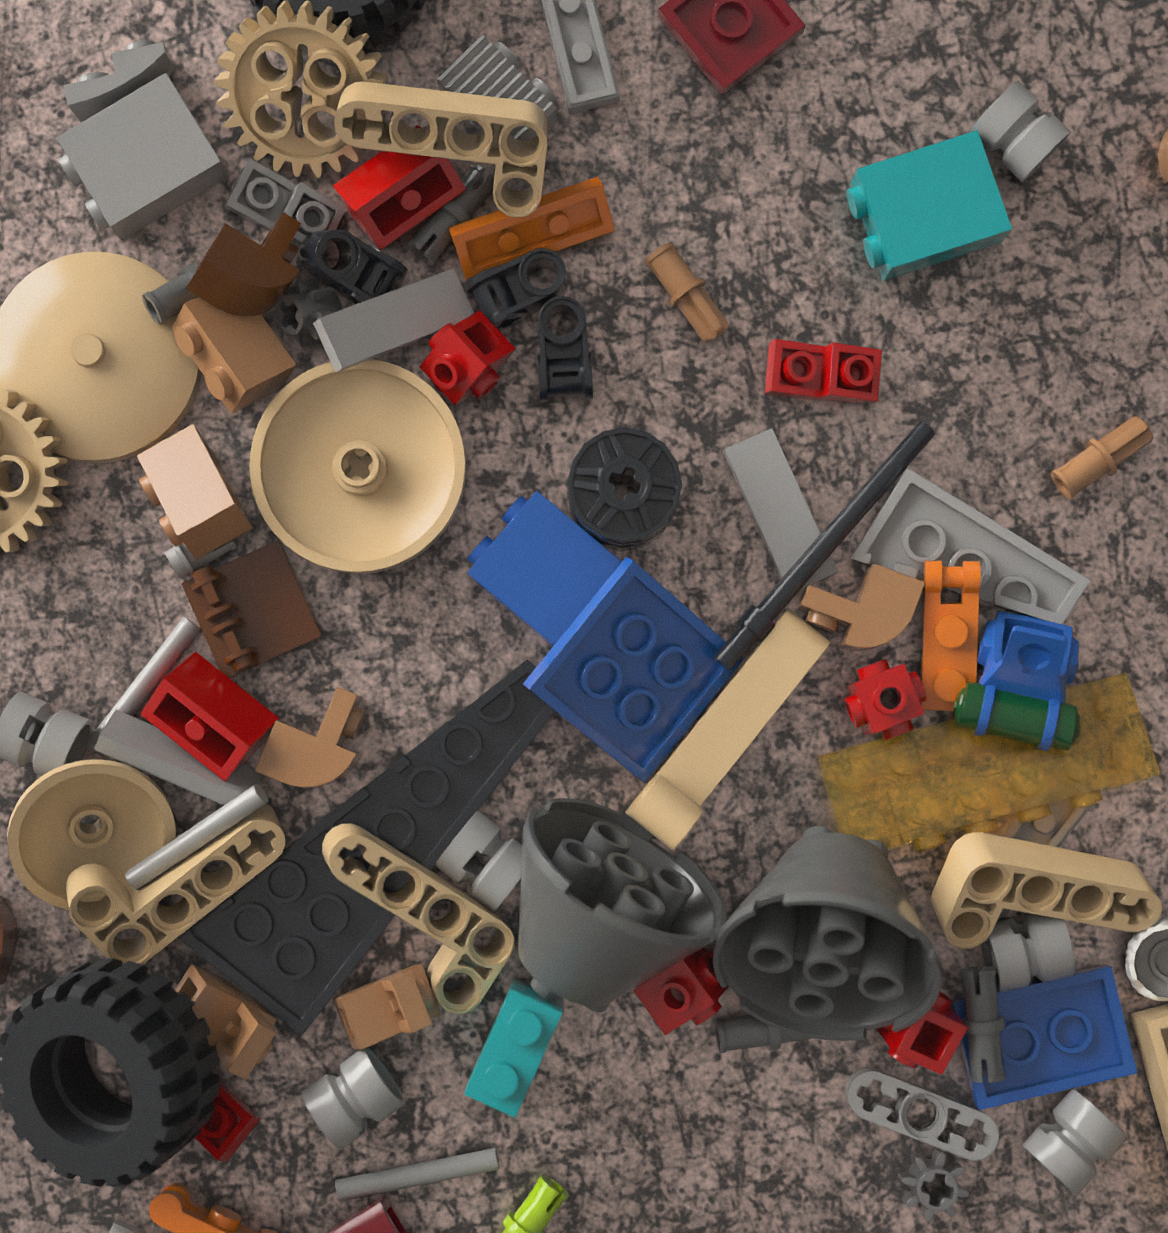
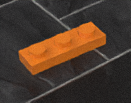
(557, 223)

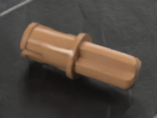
(687, 292)
(1102, 457)

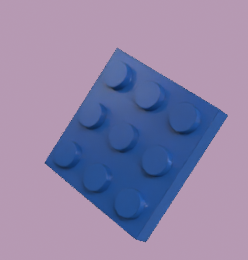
(632, 670)

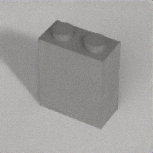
(140, 158)

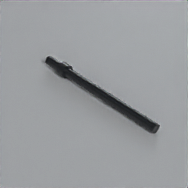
(758, 621)

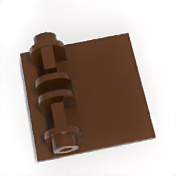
(251, 609)

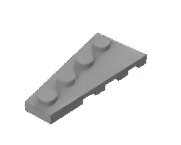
(930, 524)

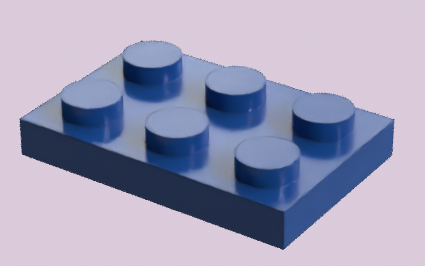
(1056, 1038)

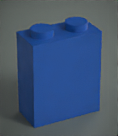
(541, 566)

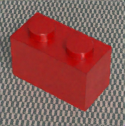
(397, 193)
(209, 716)

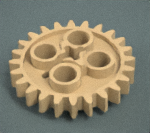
(256, 82)
(26, 445)

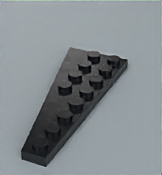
(302, 931)

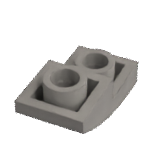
(133, 68)
(263, 196)

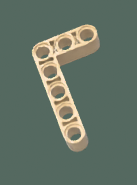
(675, 793)

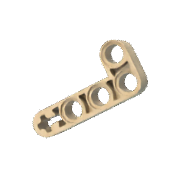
(445, 140)
(1039, 879)
(200, 890)
(413, 905)

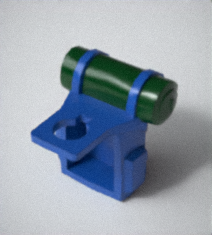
(1023, 683)

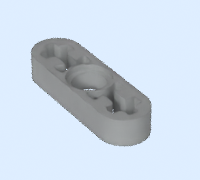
(963, 1114)

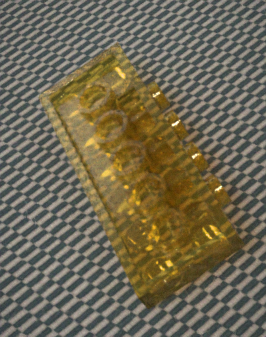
(957, 781)

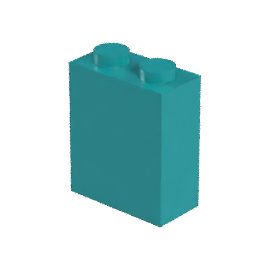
(928, 206)
(514, 1048)

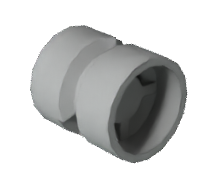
(1020, 131)
(58, 743)
(500, 875)
(1029, 949)
(347, 1101)
(1075, 1141)

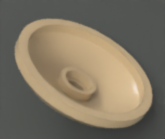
(51, 841)

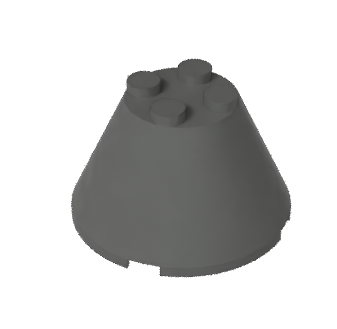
(606, 904)
(829, 943)

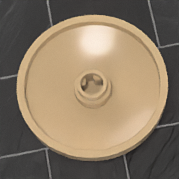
(95, 357)
(358, 466)

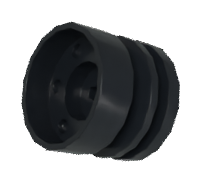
(638, 517)

